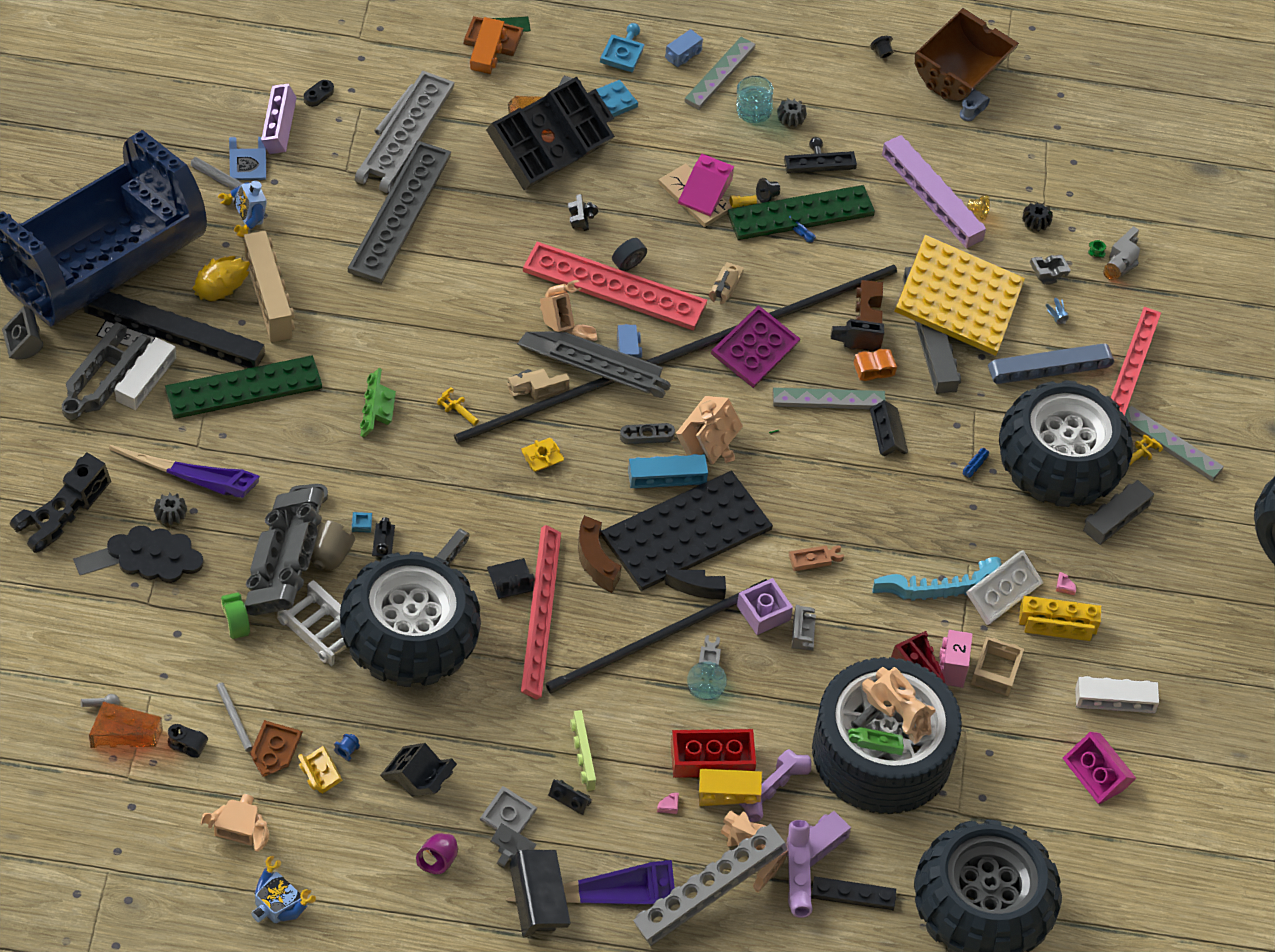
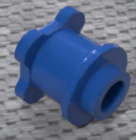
(347, 746)

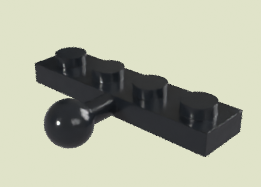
(819, 161)

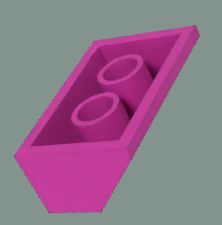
(1099, 767)

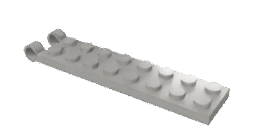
(405, 129)

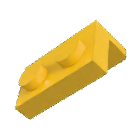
(320, 770)

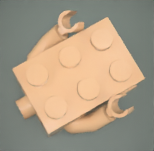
(710, 429)

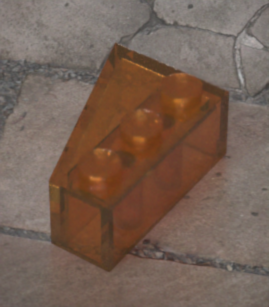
(125, 726)

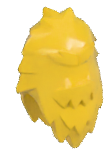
(220, 278)

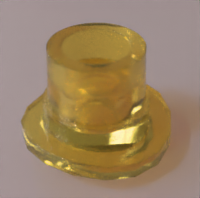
(980, 206)

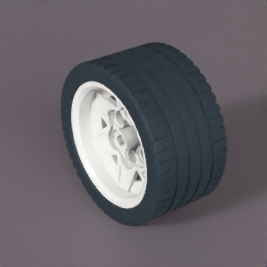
(860, 773)

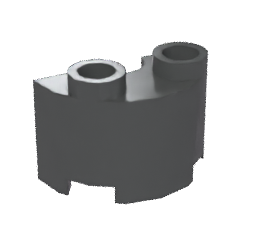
(1050, 268)

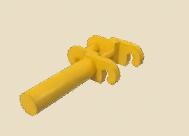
(456, 405)
(1142, 450)

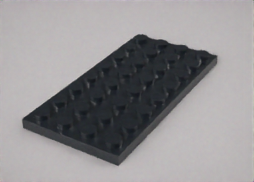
(686, 530)

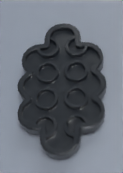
(155, 554)

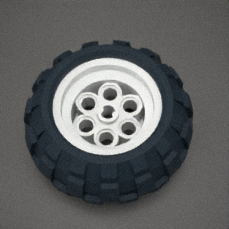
(1065, 443)
(418, 597)

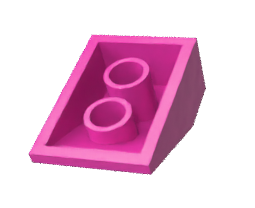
(706, 184)

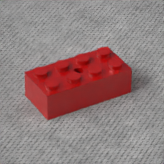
(712, 750)

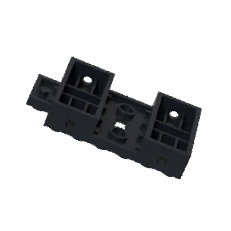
(570, 114)

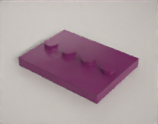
(755, 346)

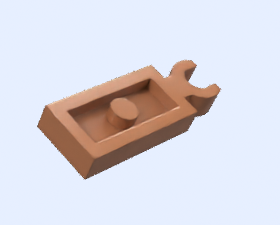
(814, 557)

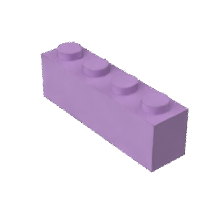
(278, 118)

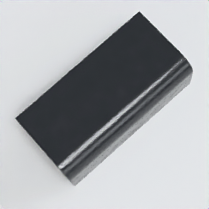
(539, 891)

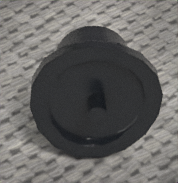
(883, 46)
(766, 190)

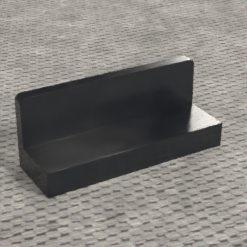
(888, 428)

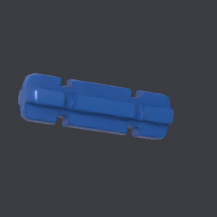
(804, 232)
(975, 462)

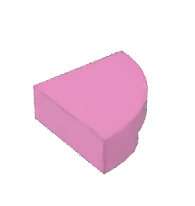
(1065, 585)
(669, 804)

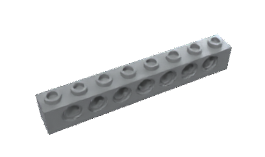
(706, 895)

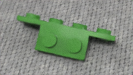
(378, 403)

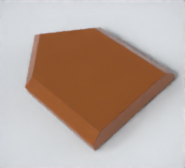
(274, 747)

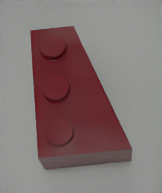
(918, 650)

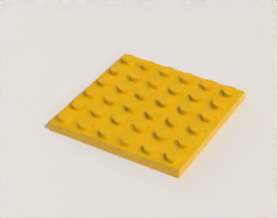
(959, 295)

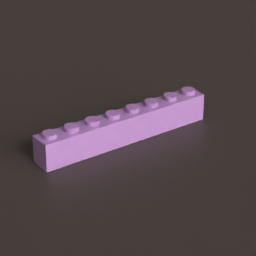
(934, 191)

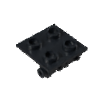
(511, 578)

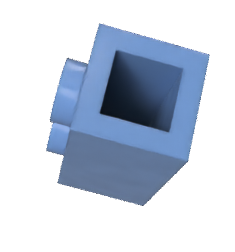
(684, 48)
(628, 340)

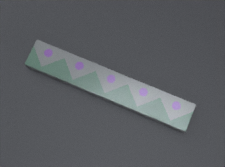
(719, 73)
(826, 398)
(1173, 444)

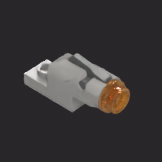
(1123, 255)

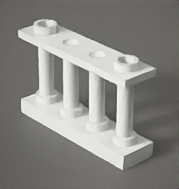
(328, 606)

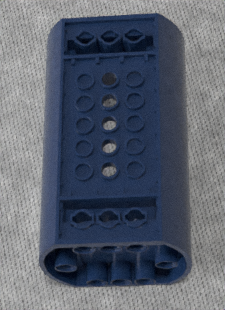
(141, 201)

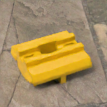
(534, 454)

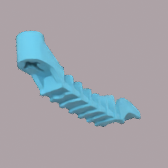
(898, 584)

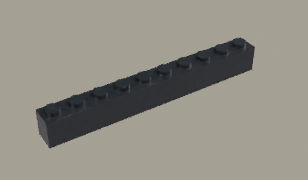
(178, 329)

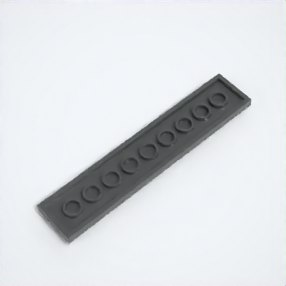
(399, 212)

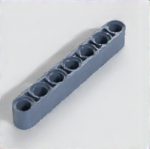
(1050, 363)

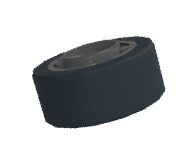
(629, 254)

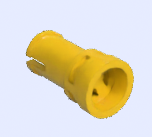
(737, 201)

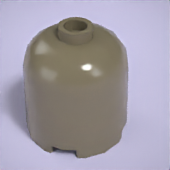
(331, 545)

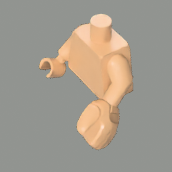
(558, 312)
(239, 823)

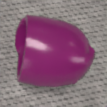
(442, 848)

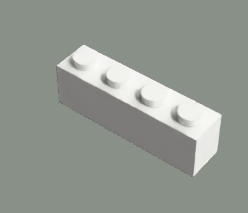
(145, 373)
(1117, 694)

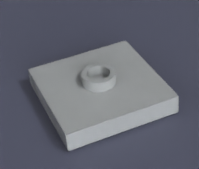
(509, 810)

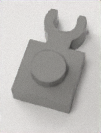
(710, 651)

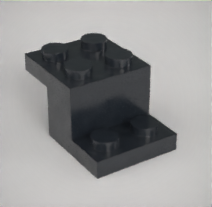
(419, 770)

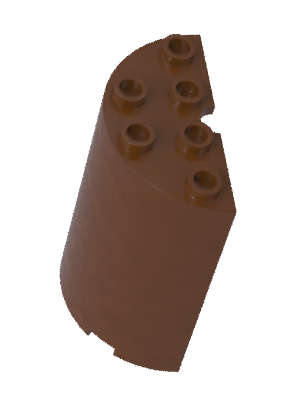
(962, 55)

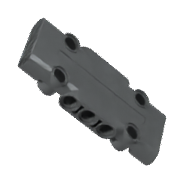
(284, 551)

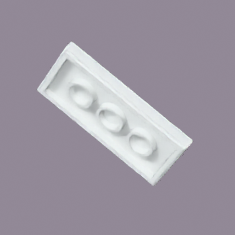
(1004, 587)

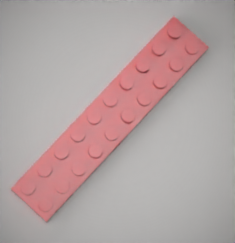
(615, 285)

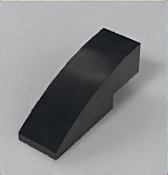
(696, 583)

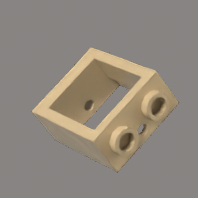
(993, 681)

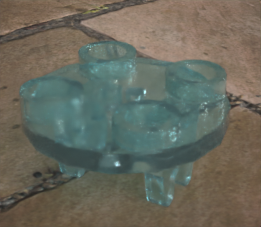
(704, 689)

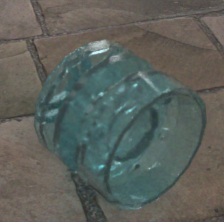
(754, 99)

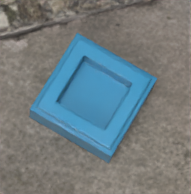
(361, 522)

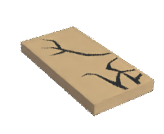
(674, 184)

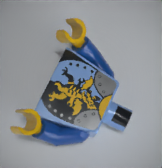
(249, 203)
(277, 897)

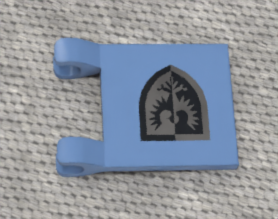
(247, 163)

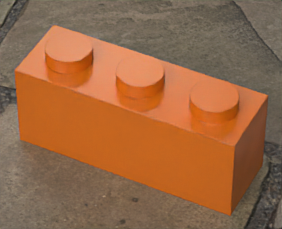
(488, 45)

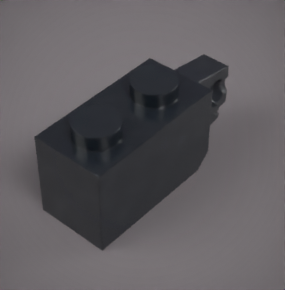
(859, 335)

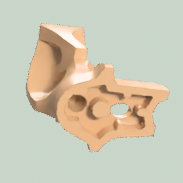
(886, 692)
(739, 828)

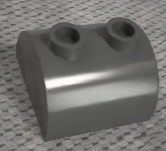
(22, 335)

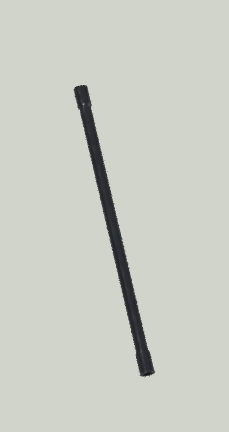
(562, 681)

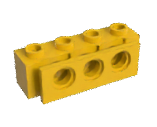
(1053, 609)

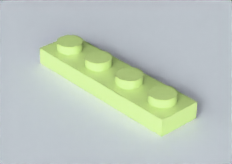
(584, 757)

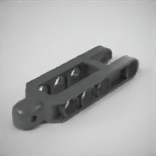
(104, 351)

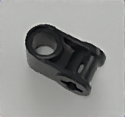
(187, 741)

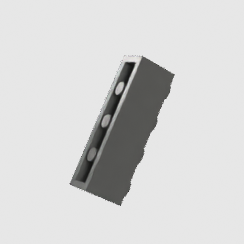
(1118, 512)

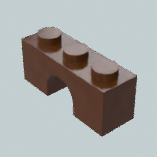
(870, 295)

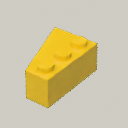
(729, 787)

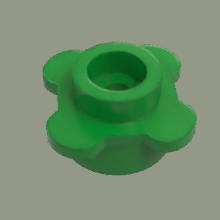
(1097, 248)

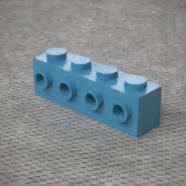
(667, 471)

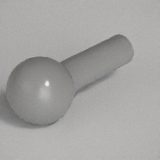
(93, 702)

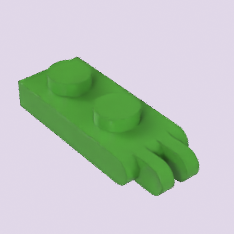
(877, 740)

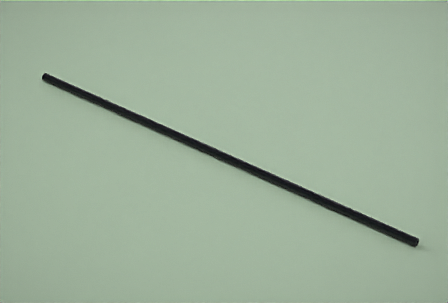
(666, 357)

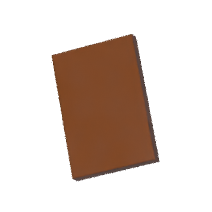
(509, 44)

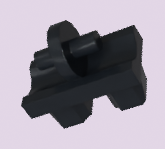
(583, 210)

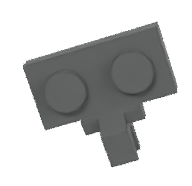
(510, 843)

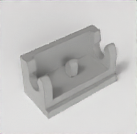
(803, 628)

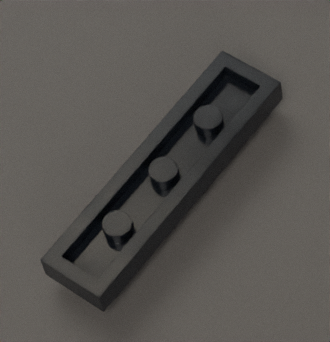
(853, 893)

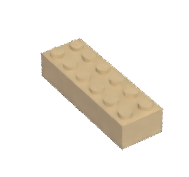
(269, 286)

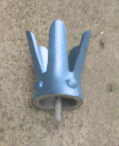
(1061, 315)

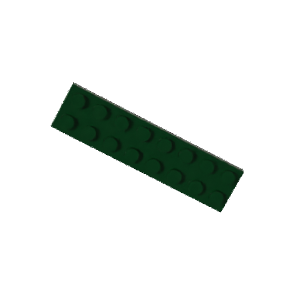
(807, 210)
(243, 387)

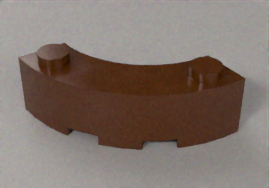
(592, 557)

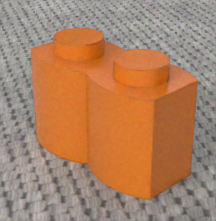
(875, 364)

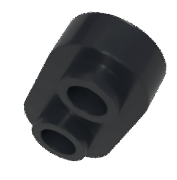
(321, 90)

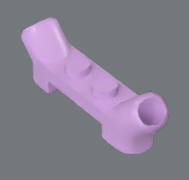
(787, 765)
(799, 869)

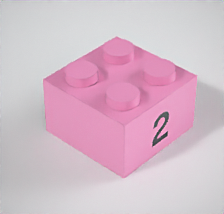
(955, 657)

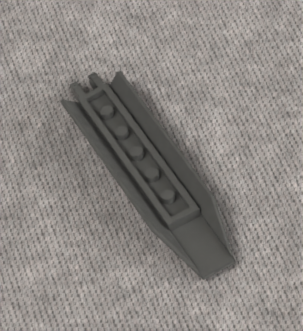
(598, 360)

